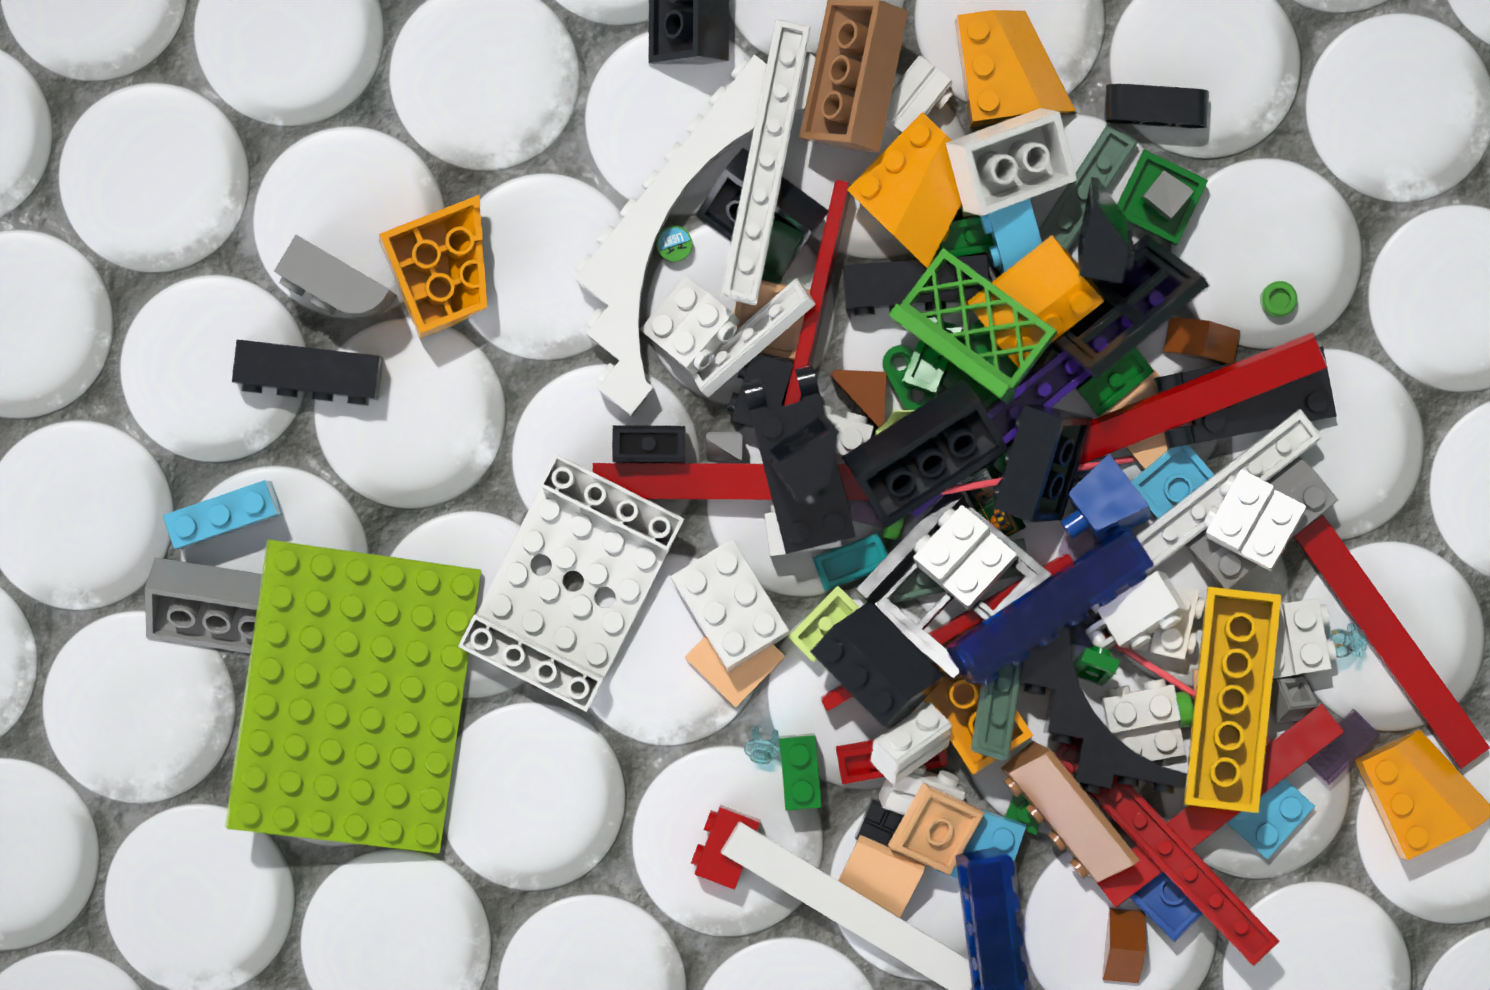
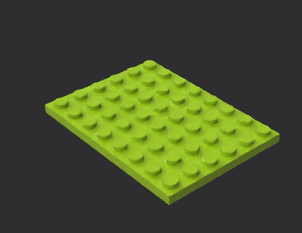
(352, 697)

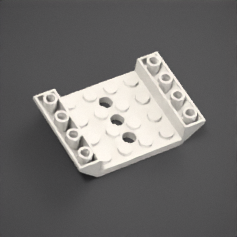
(561, 635)

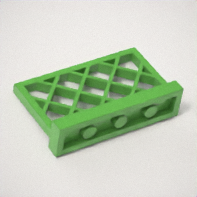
(955, 351)

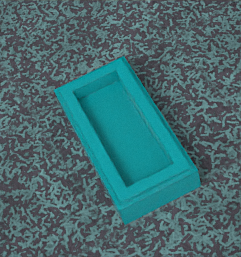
(850, 561)

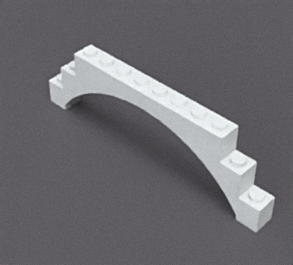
(621, 262)

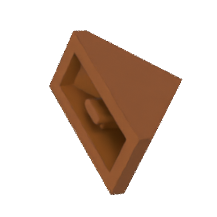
(1201, 340)
(865, 390)
(1124, 945)

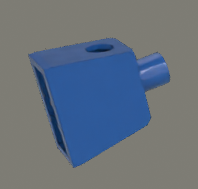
(1105, 503)

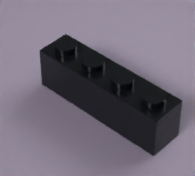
(889, 283)
(307, 370)

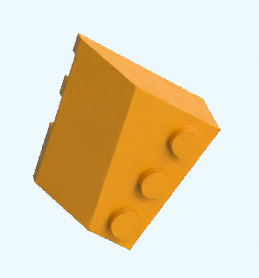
(1006, 68)
(913, 189)
(439, 266)
(1420, 795)

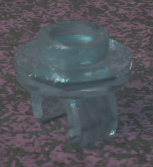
(1348, 641)
(762, 751)

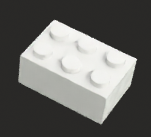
(1011, 161)
(730, 605)

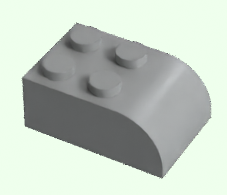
(331, 281)

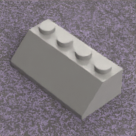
(1296, 482)
(201, 605)

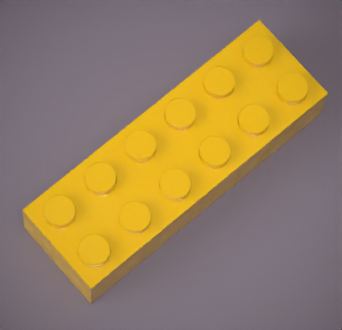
(1232, 699)

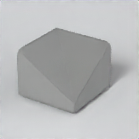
(1167, 195)
(724, 446)
(1291, 699)

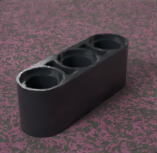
(1156, 106)

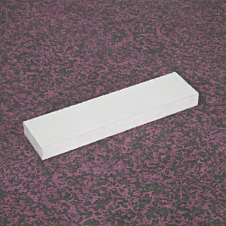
(754, 336)

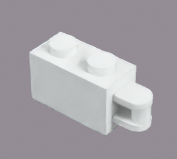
(1138, 613)

